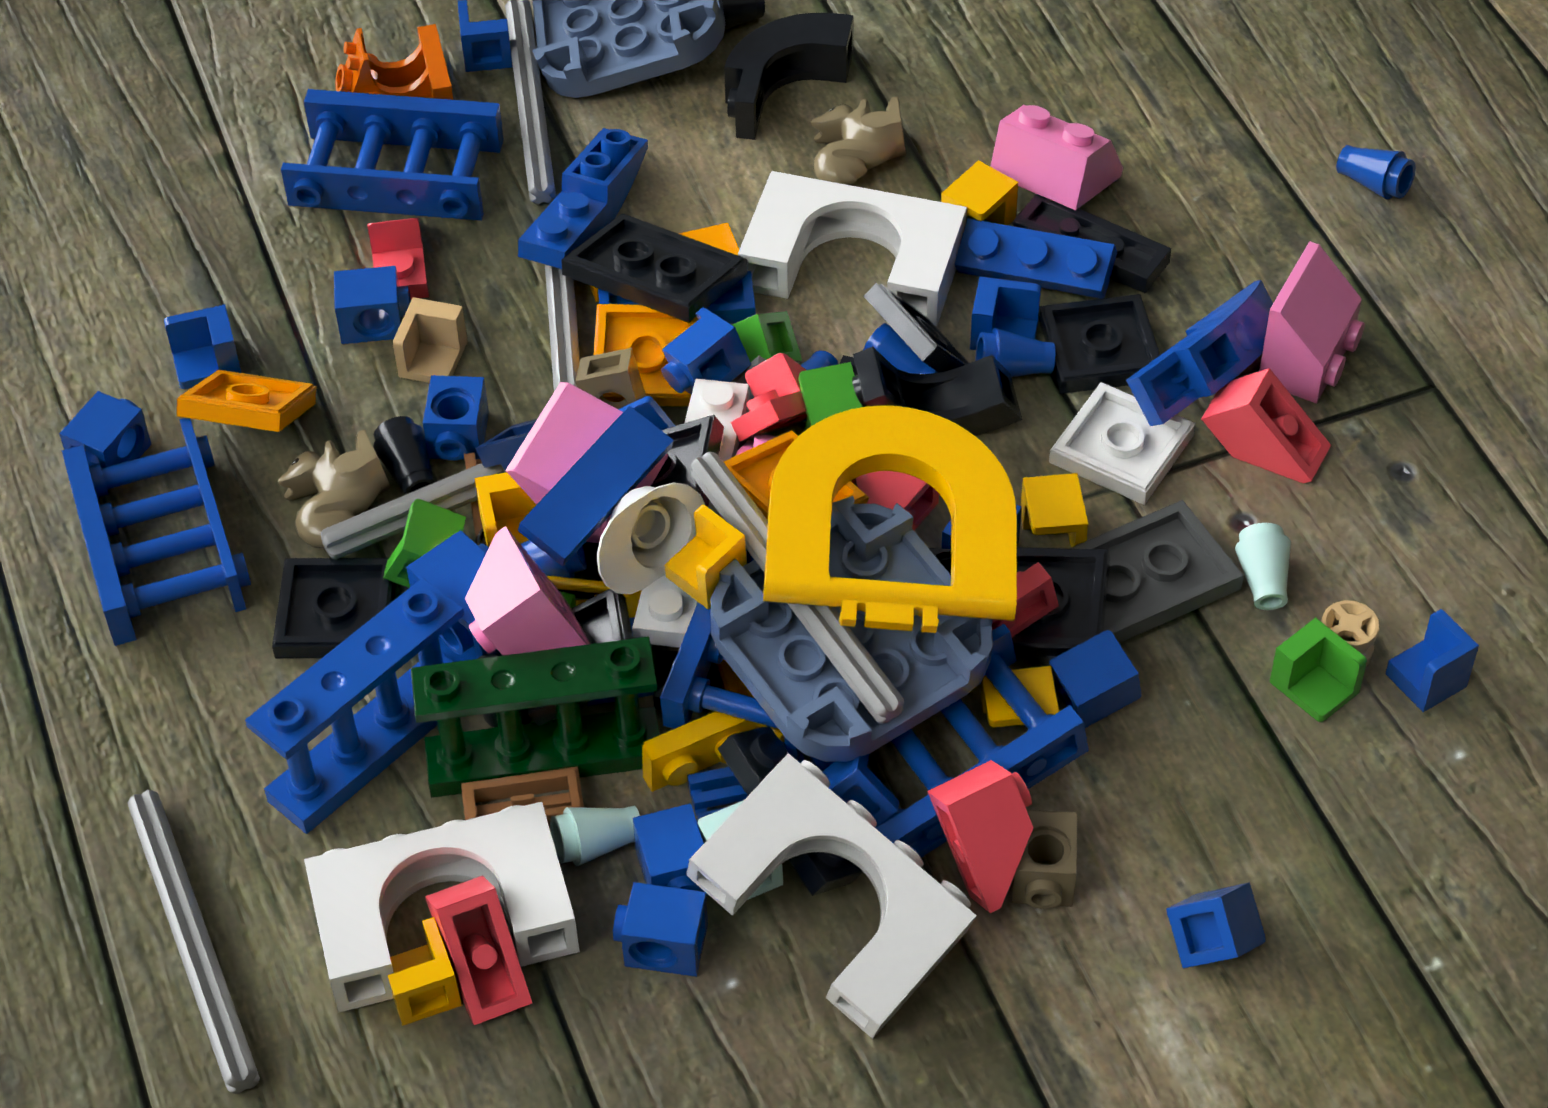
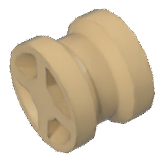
(1354, 624)

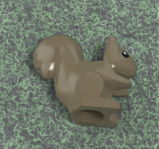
(857, 140)
(344, 484)

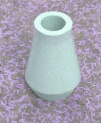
(1265, 562)
(591, 832)

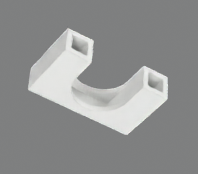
(805, 212)
(798, 815)
(365, 884)

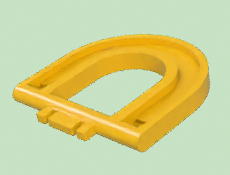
(908, 443)

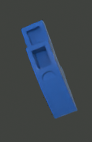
(589, 198)
(1206, 358)

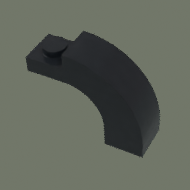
(782, 53)
(973, 395)

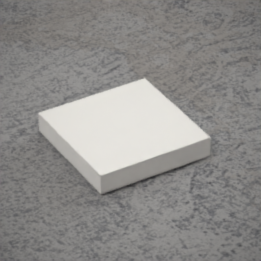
(1118, 447)

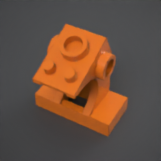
(418, 75)

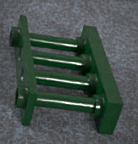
(529, 680)

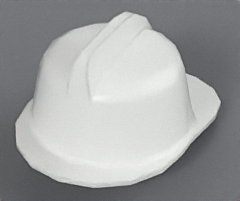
(645, 534)

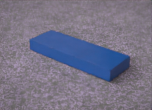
(595, 485)

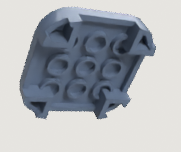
(616, 43)
(796, 678)

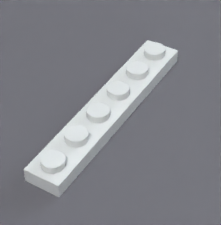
(663, 606)

